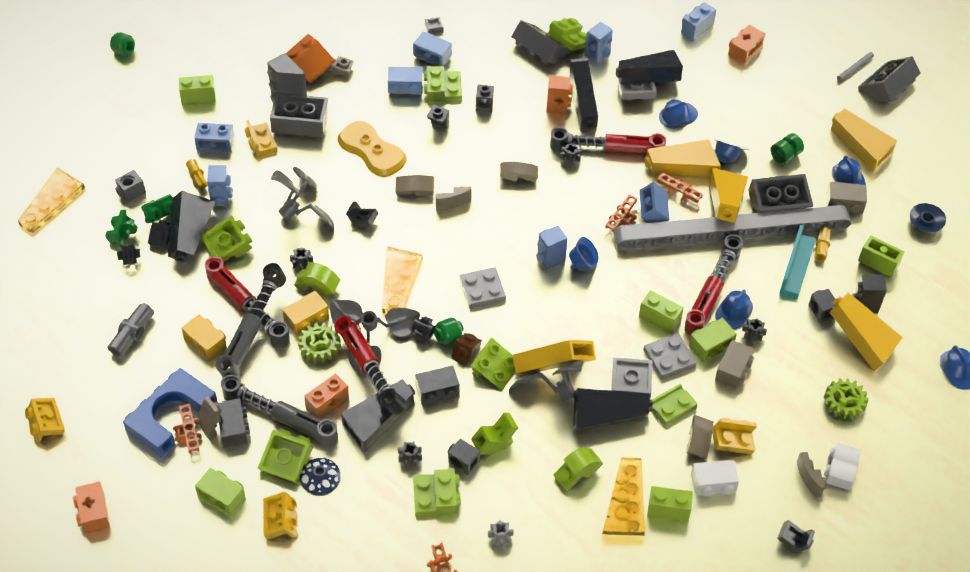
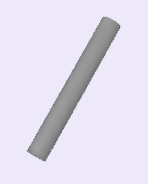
(855, 66)

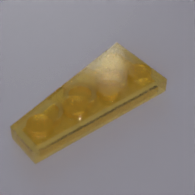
(52, 197)
(399, 276)
(626, 505)

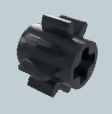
(570, 154)
(128, 254)
(301, 258)
(423, 328)
(754, 330)
(410, 454)

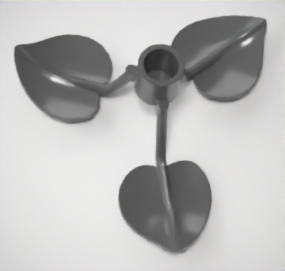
(291, 206)
(398, 320)
(564, 386)

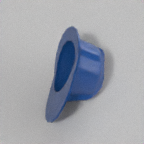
(677, 113)
(727, 152)
(848, 171)
(583, 255)
(735, 308)
(957, 366)

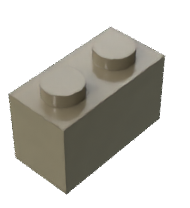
(847, 194)
(734, 364)

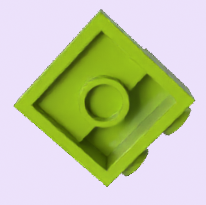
(568, 32)
(442, 84)
(228, 239)
(285, 455)
(436, 493)

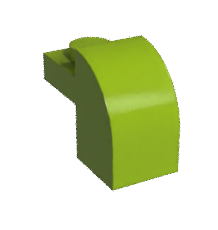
(318, 277)
(497, 436)
(577, 464)

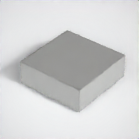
(434, 25)

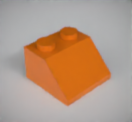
(310, 57)

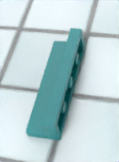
(797, 264)

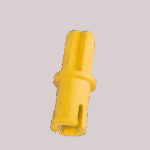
(196, 174)
(822, 244)

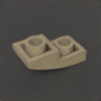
(341, 66)
(513, 170)
(416, 184)
(459, 197)
(209, 417)
(700, 437)
(812, 478)

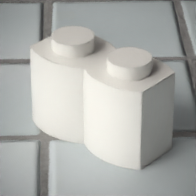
(842, 466)

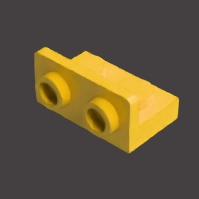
(260, 138)
(44, 418)
(734, 435)
(279, 515)

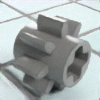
(500, 533)

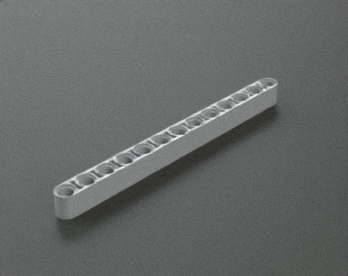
(715, 230)

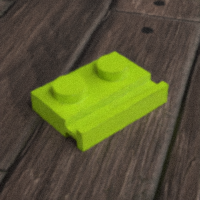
(673, 404)

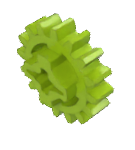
(319, 342)
(846, 398)

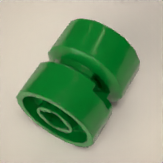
(787, 148)

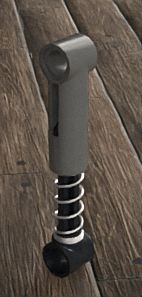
(250, 322)
(282, 412)

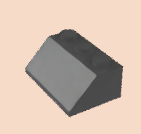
(539, 43)
(285, 77)
(890, 79)
(299, 115)
(780, 193)

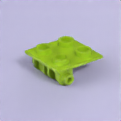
(494, 364)

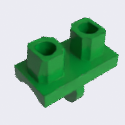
(157, 208)
(122, 228)

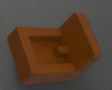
(465, 347)

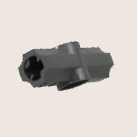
(130, 330)

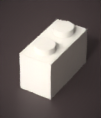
(715, 477)

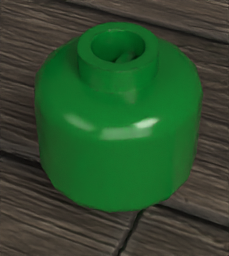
(122, 43)
(448, 330)

